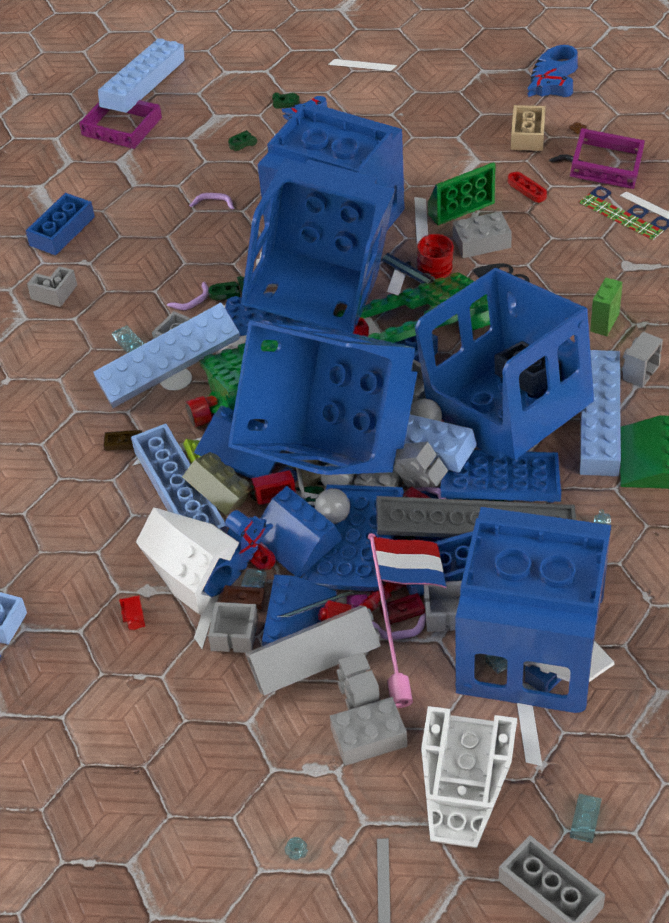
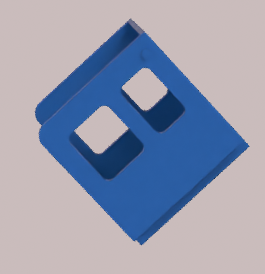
(342, 142)
(317, 243)
(323, 398)
(495, 407)
(531, 597)

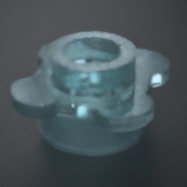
(602, 518)

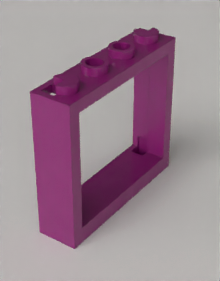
(145, 109)
(602, 173)

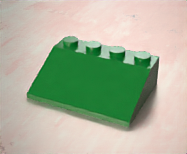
(462, 194)
(645, 453)

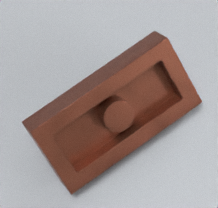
(243, 595)

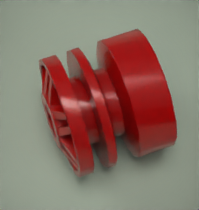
(435, 255)

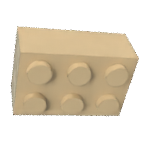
(528, 128)

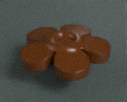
(576, 127)

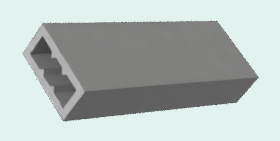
(313, 649)

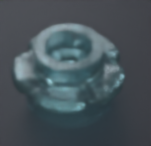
(293, 843)

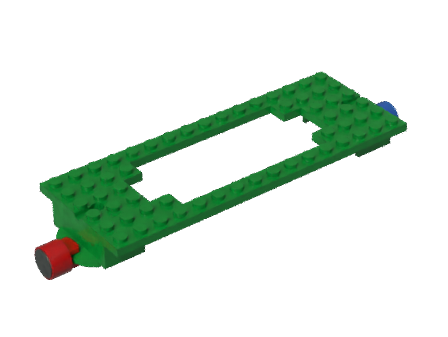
(225, 368)

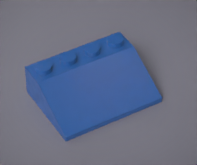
(216, 441)
(298, 533)
(288, 595)

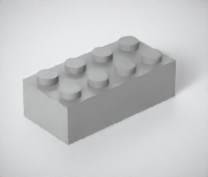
(550, 885)

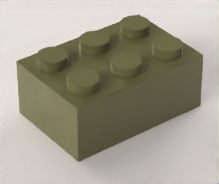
(218, 482)

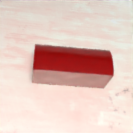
(270, 485)

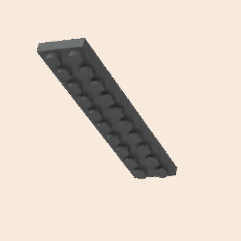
(448, 516)

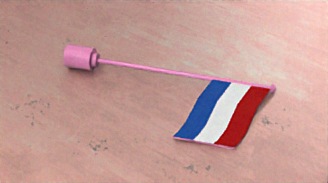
(404, 564)

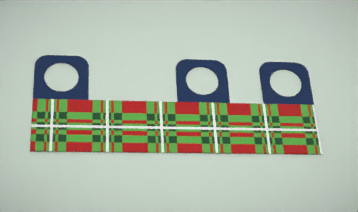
(626, 218)

